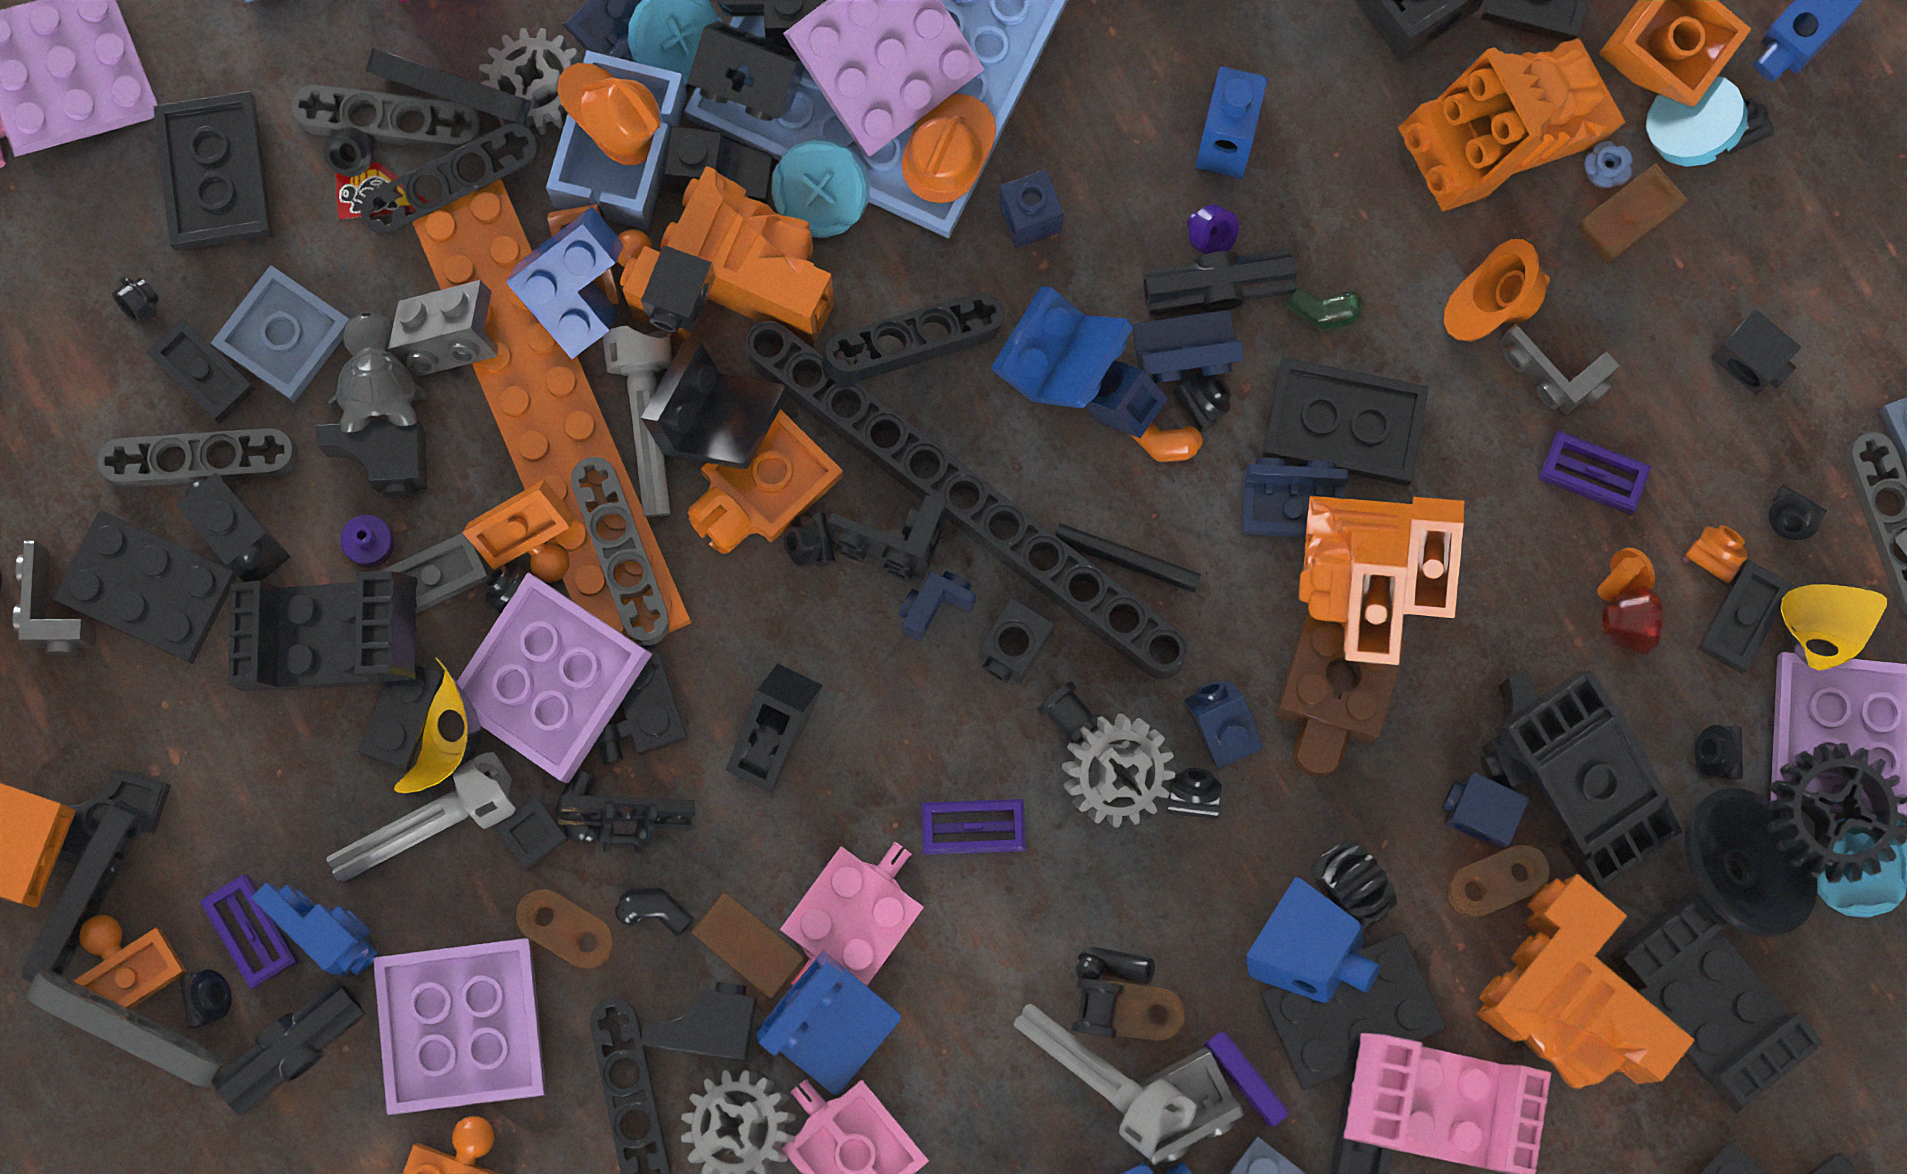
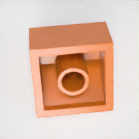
(1675, 46)

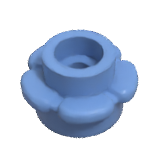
(1602, 175)

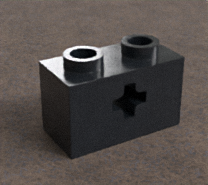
(773, 66)

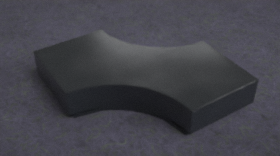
(135, 790)

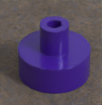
(1212, 229)
(374, 548)

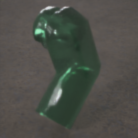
(1327, 313)

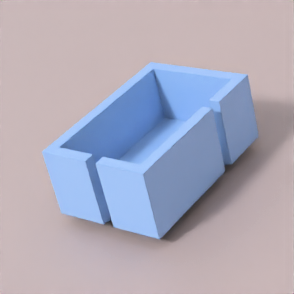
(588, 176)

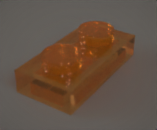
(1632, 213)
(748, 945)

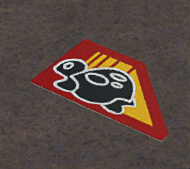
(353, 190)

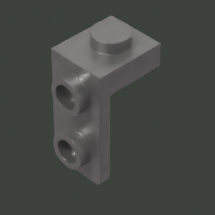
(1551, 384)
(57, 636)

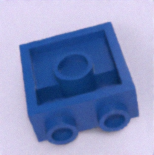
(328, 936)

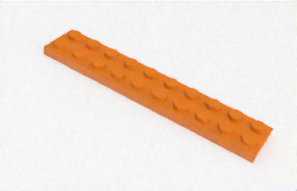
(542, 400)

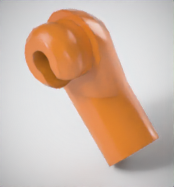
(1170, 444)

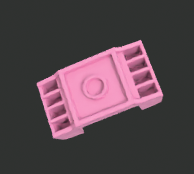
(1447, 1105)

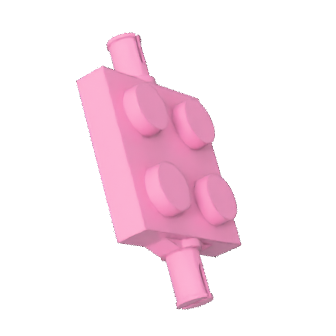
(854, 913)
(851, 1136)

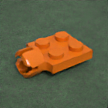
(769, 494)

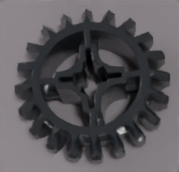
(1856, 776)

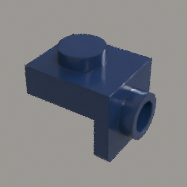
(922, 606)
(1224, 722)

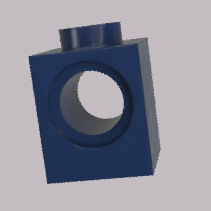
(1030, 208)
(1127, 399)
(1484, 810)

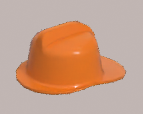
(611, 110)
(948, 149)
(1501, 290)

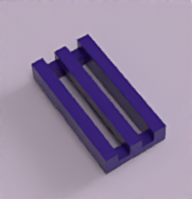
(1587, 489)
(972, 847)
(271, 967)
(1246, 1079)

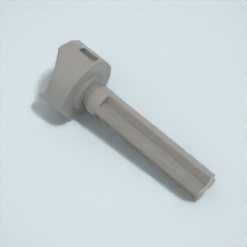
(640, 357)
(475, 795)
(1150, 1113)

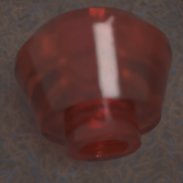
(1634, 620)

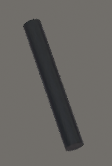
(1128, 558)

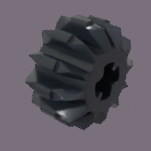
(1355, 882)

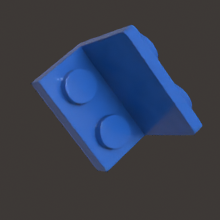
(1060, 352)
(828, 1023)

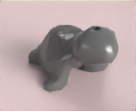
(374, 378)

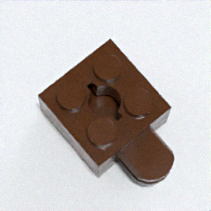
(1332, 697)

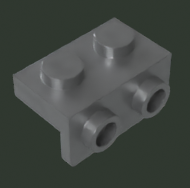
(443, 329)
(1204, 1085)

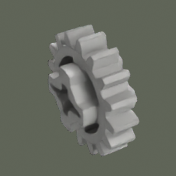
(522, 62)
(1102, 785)
(723, 1111)

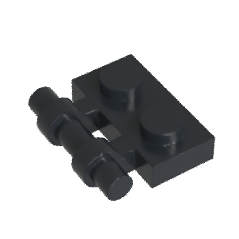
(649, 712)

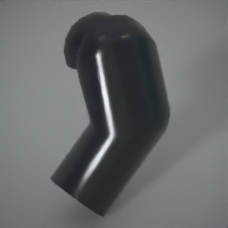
(580, 785)
(652, 903)
(1098, 961)

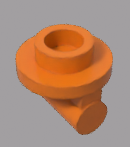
(1719, 552)
(1628, 571)

